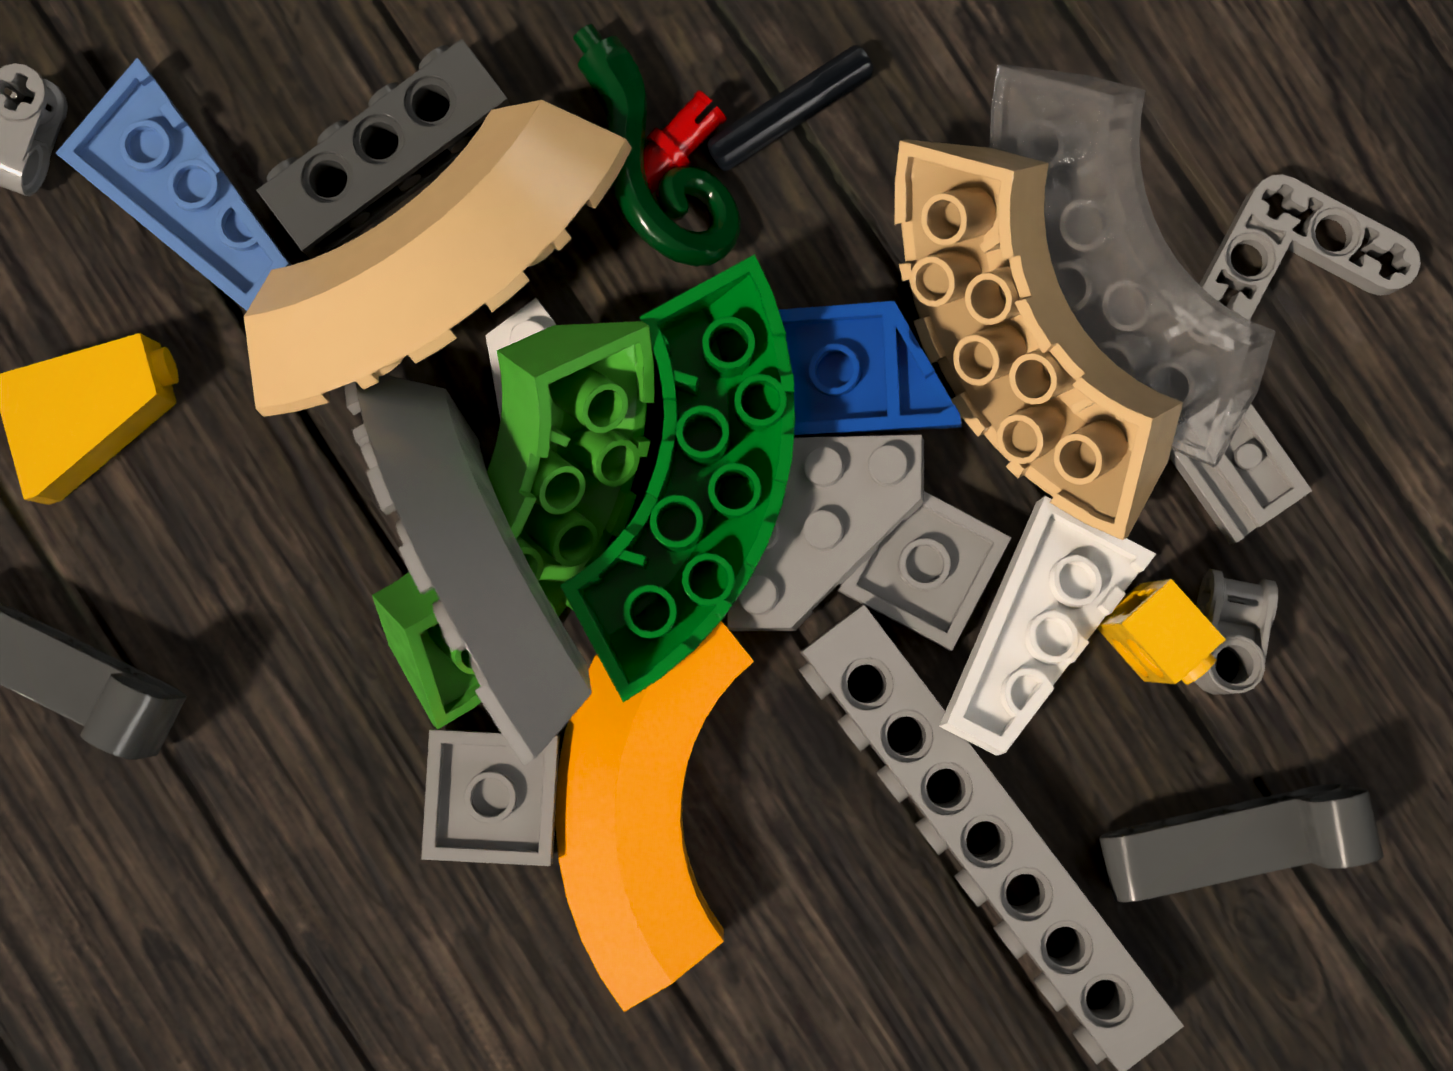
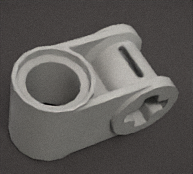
(27, 129)
(1241, 625)

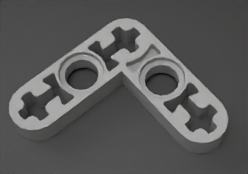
(1276, 236)

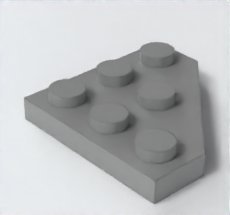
(833, 515)

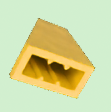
(82, 410)

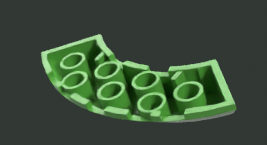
(560, 476)

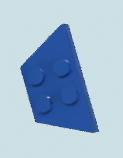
(861, 372)

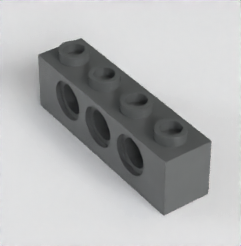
(379, 185)

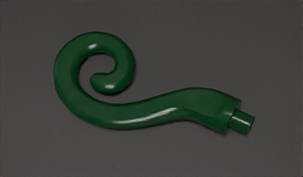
(623, 95)

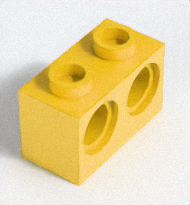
(1162, 634)

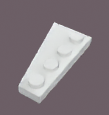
(1039, 623)

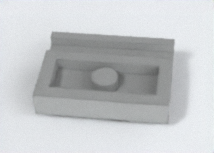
(1249, 482)

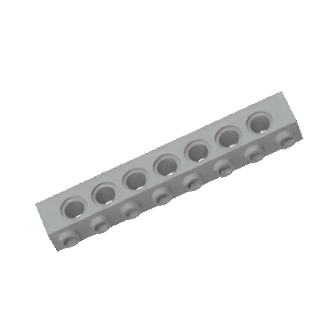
(1137, 1015)

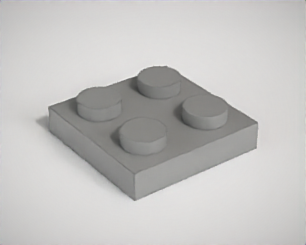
(930, 571)
(486, 802)

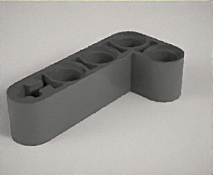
(115, 703)
(1240, 840)

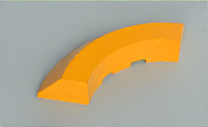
(624, 821)

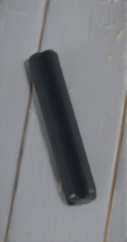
(790, 107)

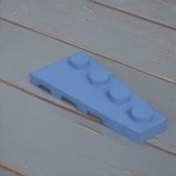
(166, 179)

